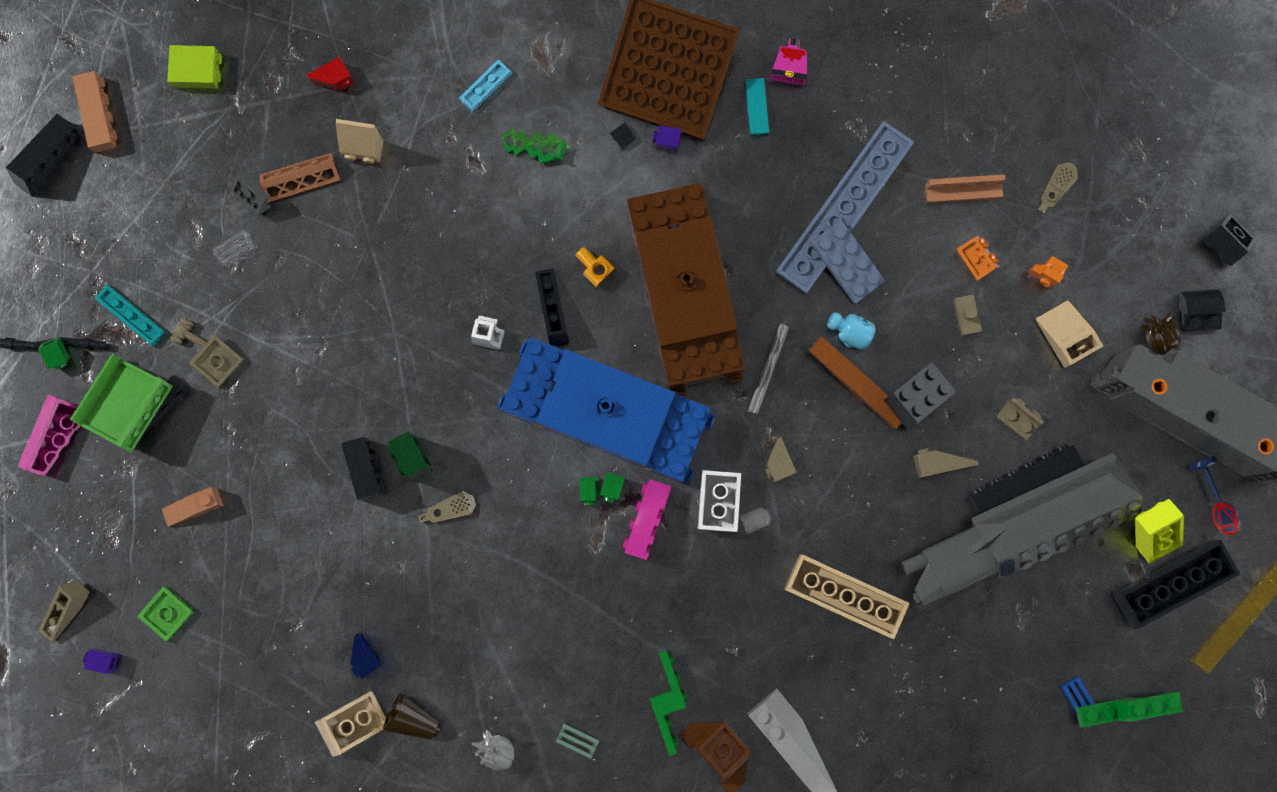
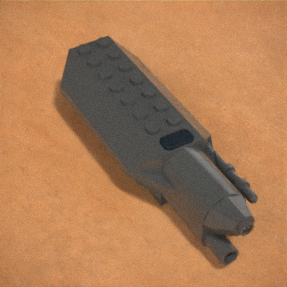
(1028, 529)

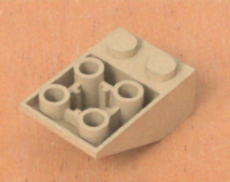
(1068, 333)

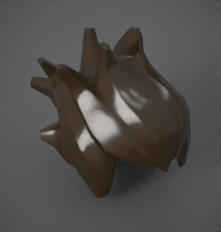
(1162, 334)

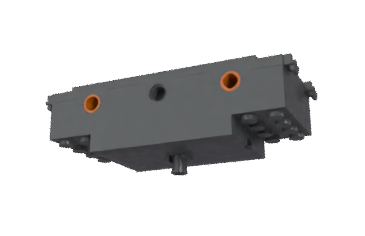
(1196, 408)

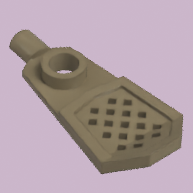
(1056, 188)
(447, 510)

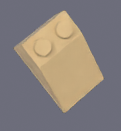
(359, 141)
(351, 724)

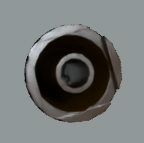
(410, 719)

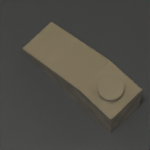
(937, 462)
(63, 608)

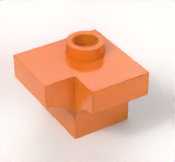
(1050, 273)

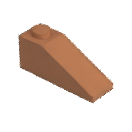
(192, 506)

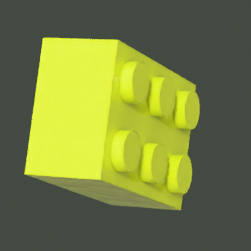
(1159, 531)

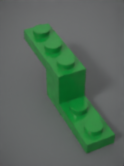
(668, 702)
(1129, 709)

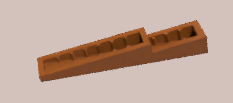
(854, 380)

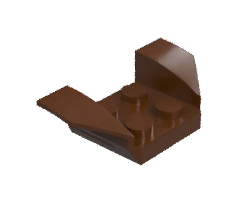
(721, 750)

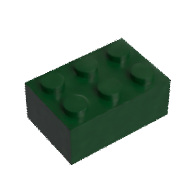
(410, 456)

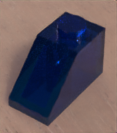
(363, 657)

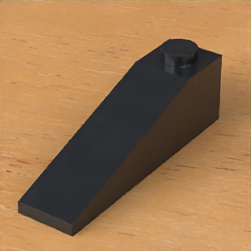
(551, 307)

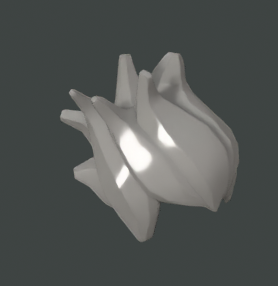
(495, 751)

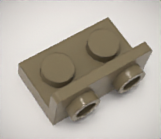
(1019, 418)

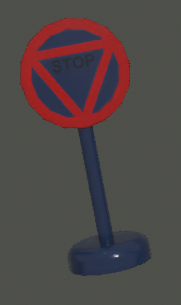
(1223, 513)

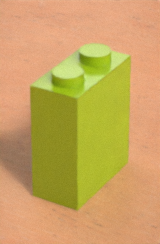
(194, 66)

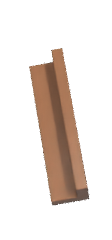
(296, 171)
(964, 188)

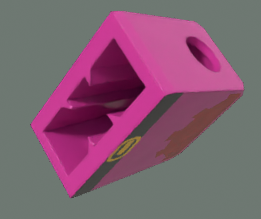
(790, 64)

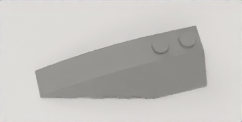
(792, 740)

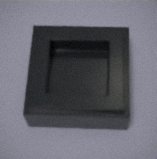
(622, 135)

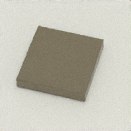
(216, 361)

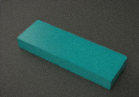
(757, 106)

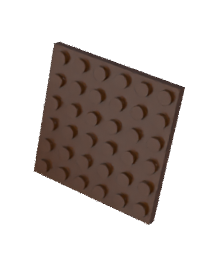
(668, 66)

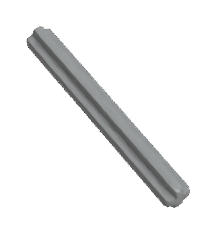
(768, 369)

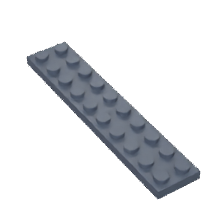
(846, 202)

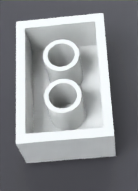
(719, 501)

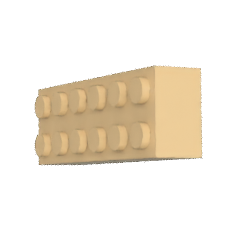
(846, 596)

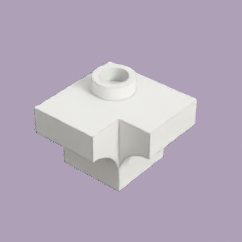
(487, 334)

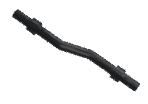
(84, 343)

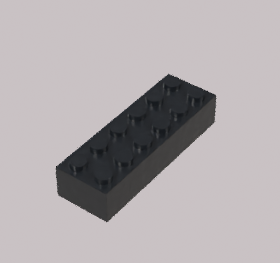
(1176, 584)

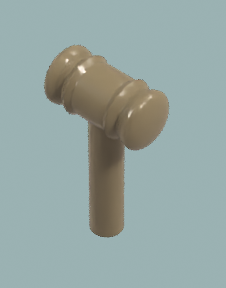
(183, 331)

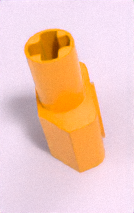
(592, 263)

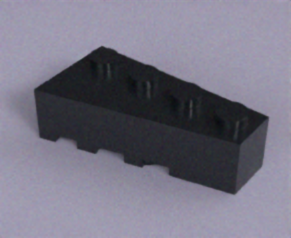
(42, 154)

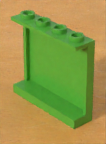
(121, 403)

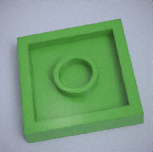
(165, 613)

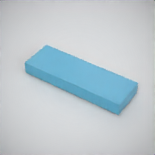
(485, 85)

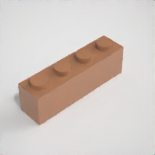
(94, 111)

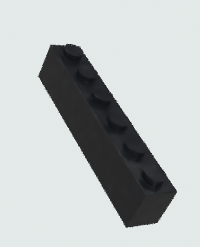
(1029, 478)

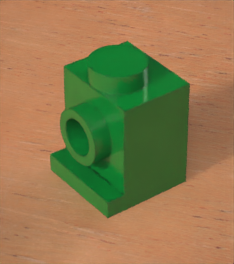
(589, 490)

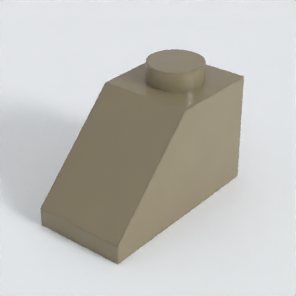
(779, 462)

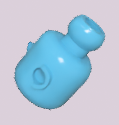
(852, 330)

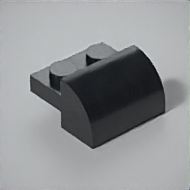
(1201, 310)

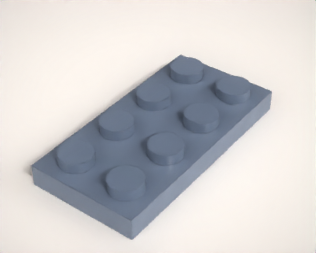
(847, 261)

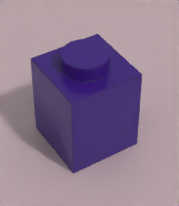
(667, 138)
(100, 660)

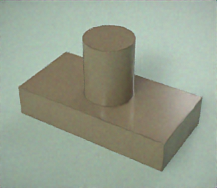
(967, 315)

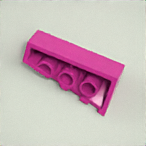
(49, 435)
(647, 519)

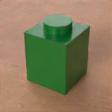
(54, 353)
(612, 487)

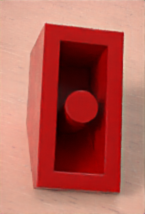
(331, 75)

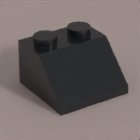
(1230, 240)

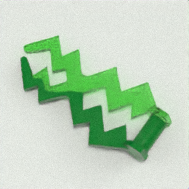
(527, 143)

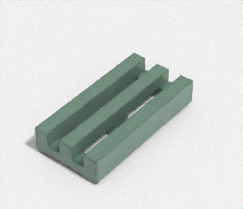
(580, 733)

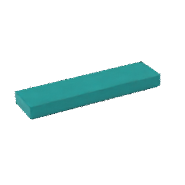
(130, 315)

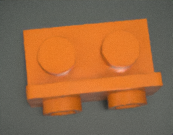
(978, 257)

